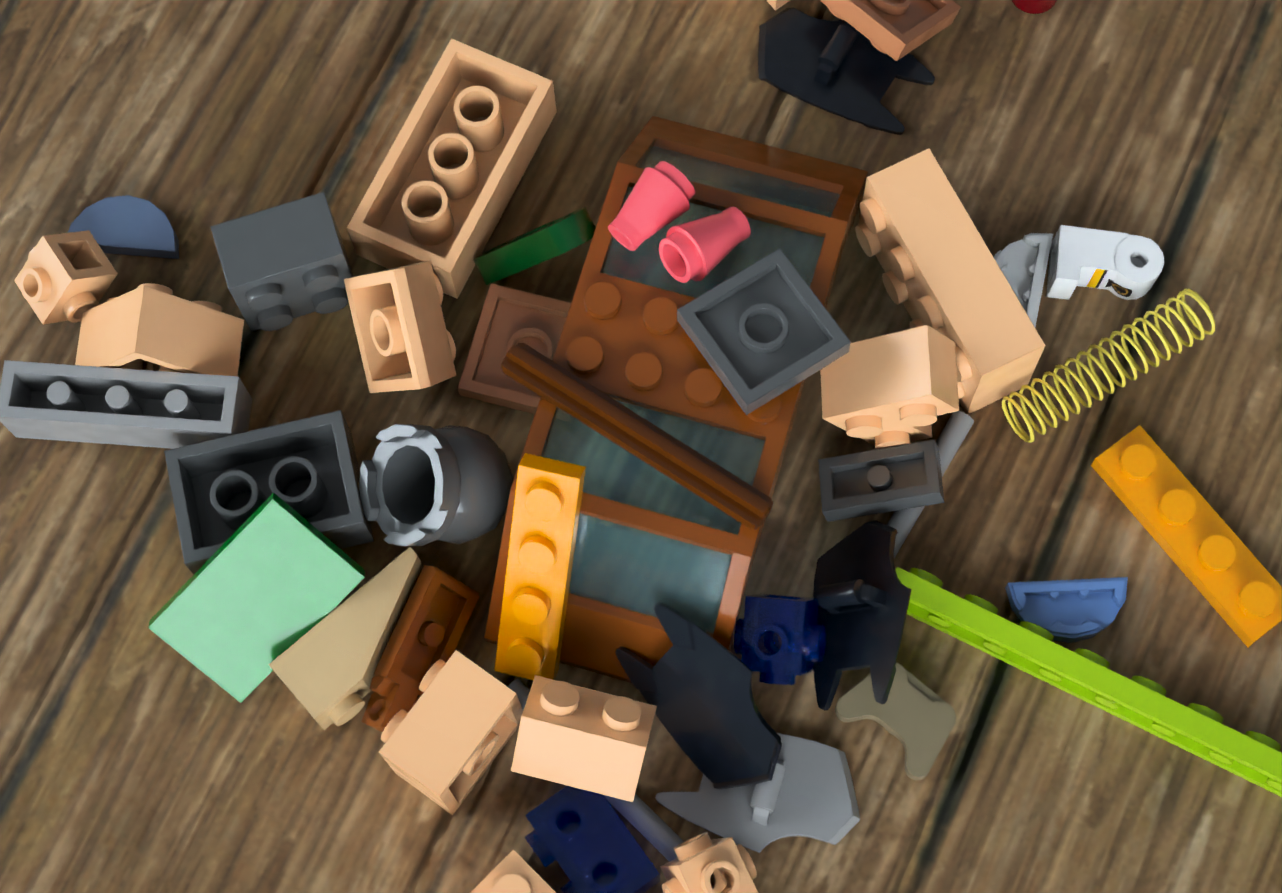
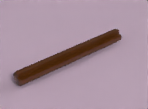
(637, 435)

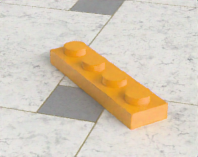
(1192, 534)
(539, 566)

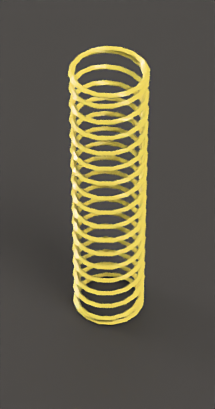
(1103, 366)

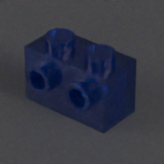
(589, 844)

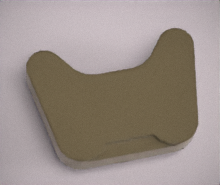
(910, 714)

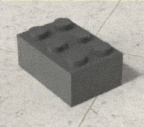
(228, 478)

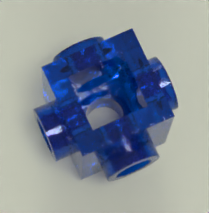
(796, 624)

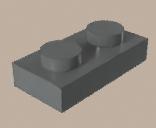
(881, 480)

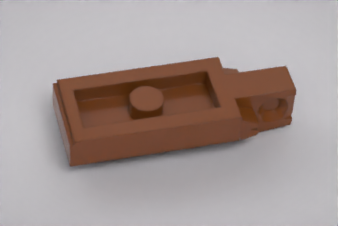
(424, 634)

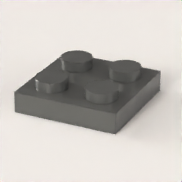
(763, 331)

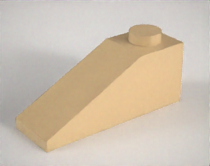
(338, 657)

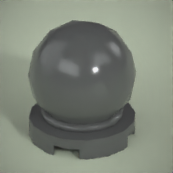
(435, 484)

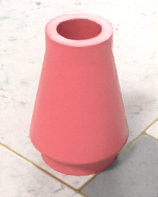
(653, 203)
(701, 244)

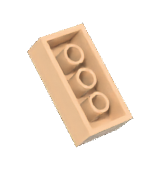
(454, 165)
(948, 277)

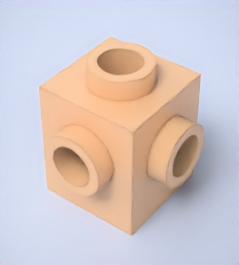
(65, 276)
(709, 867)

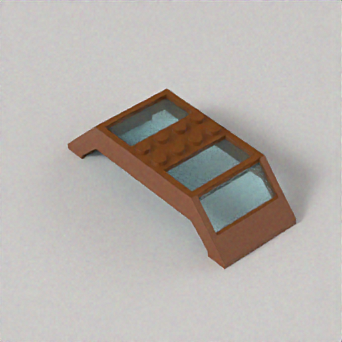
(637, 528)

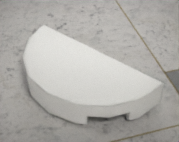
(1025, 269)

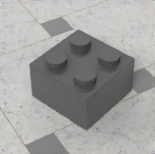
(284, 262)

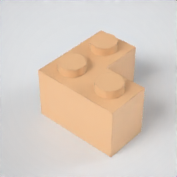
(160, 333)
(892, 386)

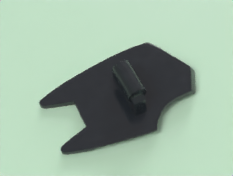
(833, 67)
(860, 609)
(706, 703)

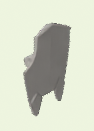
(805, 798)

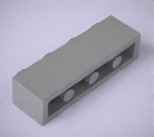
(120, 405)

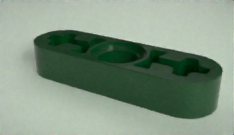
(536, 246)

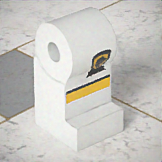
(1102, 260)

